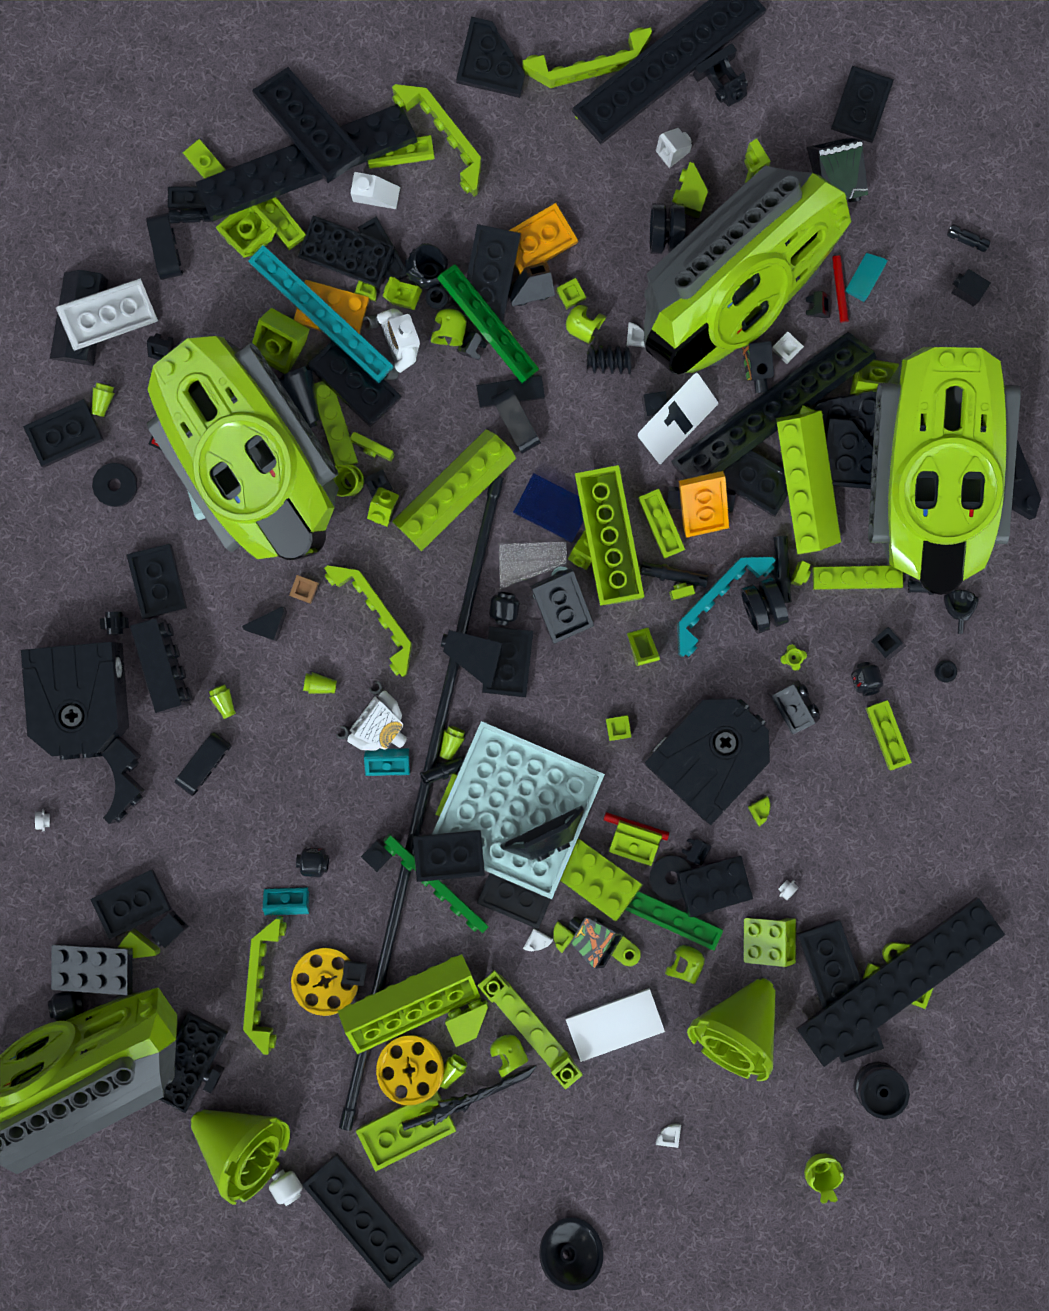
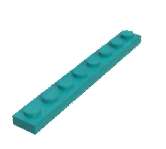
(320, 314)

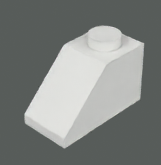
(673, 146)
(374, 191)

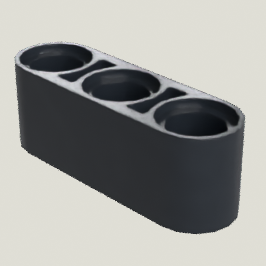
(163, 246)
(516, 420)
(201, 764)

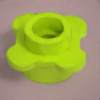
(787, 658)

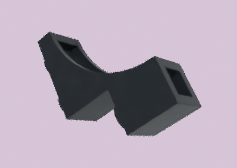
(127, 791)

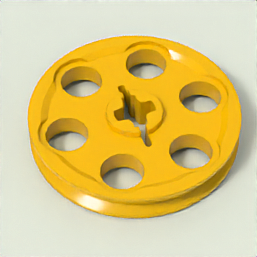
(322, 992)
(402, 1078)

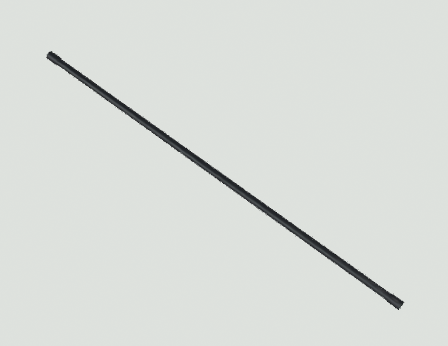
(493, 495)

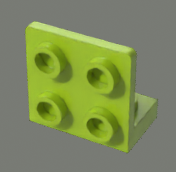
(770, 941)

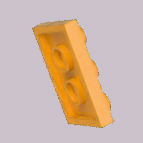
(543, 237)
(346, 304)
(704, 504)

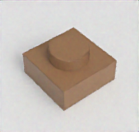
(304, 589)

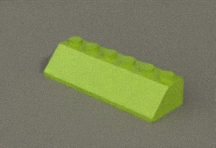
(808, 481)
(454, 489)
(609, 535)
(408, 1004)

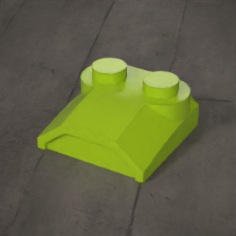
(247, 231)

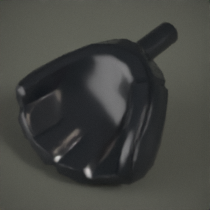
(961, 606)

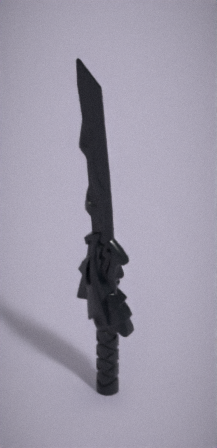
(457, 1104)

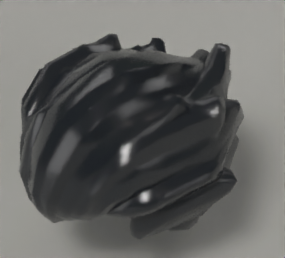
(426, 265)

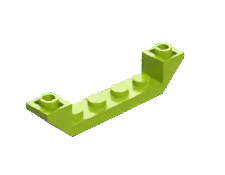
(536, 66)
(409, 97)
(340, 576)
(532, 1028)
(261, 1036)

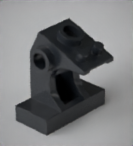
(717, 67)

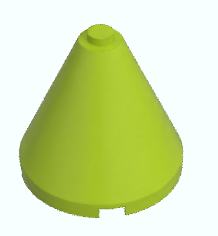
(740, 1031)
(240, 1150)

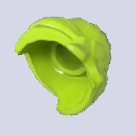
(824, 1178)

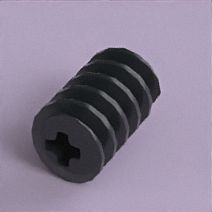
(609, 359)

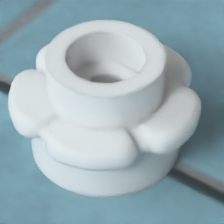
(42, 820)
(788, 889)

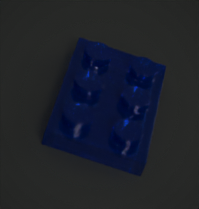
(550, 508)

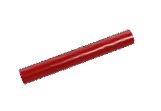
(840, 289)
(615, 819)

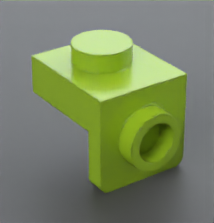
(401, 293)
(382, 506)
(580, 554)

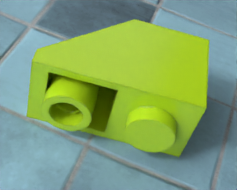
(692, 191)
(466, 1024)

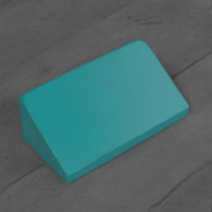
(866, 276)
(387, 762)
(286, 901)

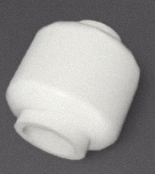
(285, 1187)

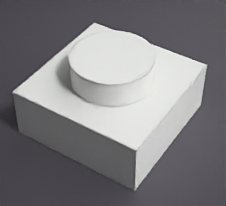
(787, 347)

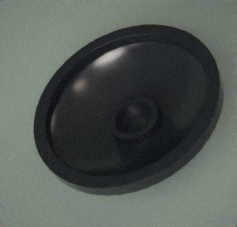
(583, 1257)

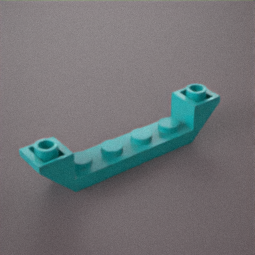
(757, 565)

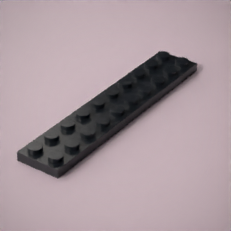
(664, 65)
(290, 169)
(784, 399)
(900, 981)

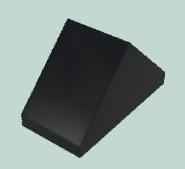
(268, 625)

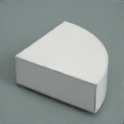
(635, 335)
(537, 941)
(669, 1136)

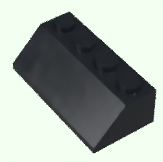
(75, 286)

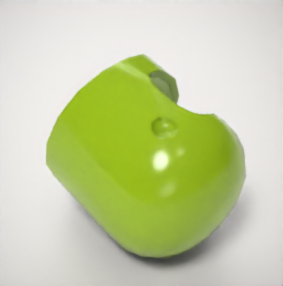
(452, 325)
(581, 326)
(354, 477)
(694, 967)
(512, 1049)

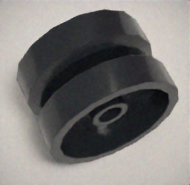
(664, 228)
(764, 605)
(884, 1103)

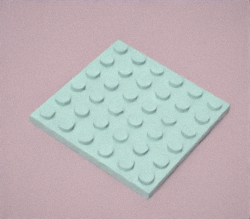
(509, 790)

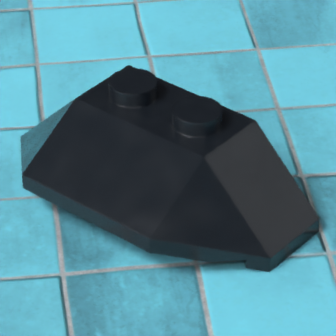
(546, 837)

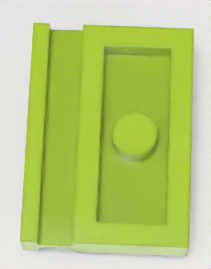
(635, 843)

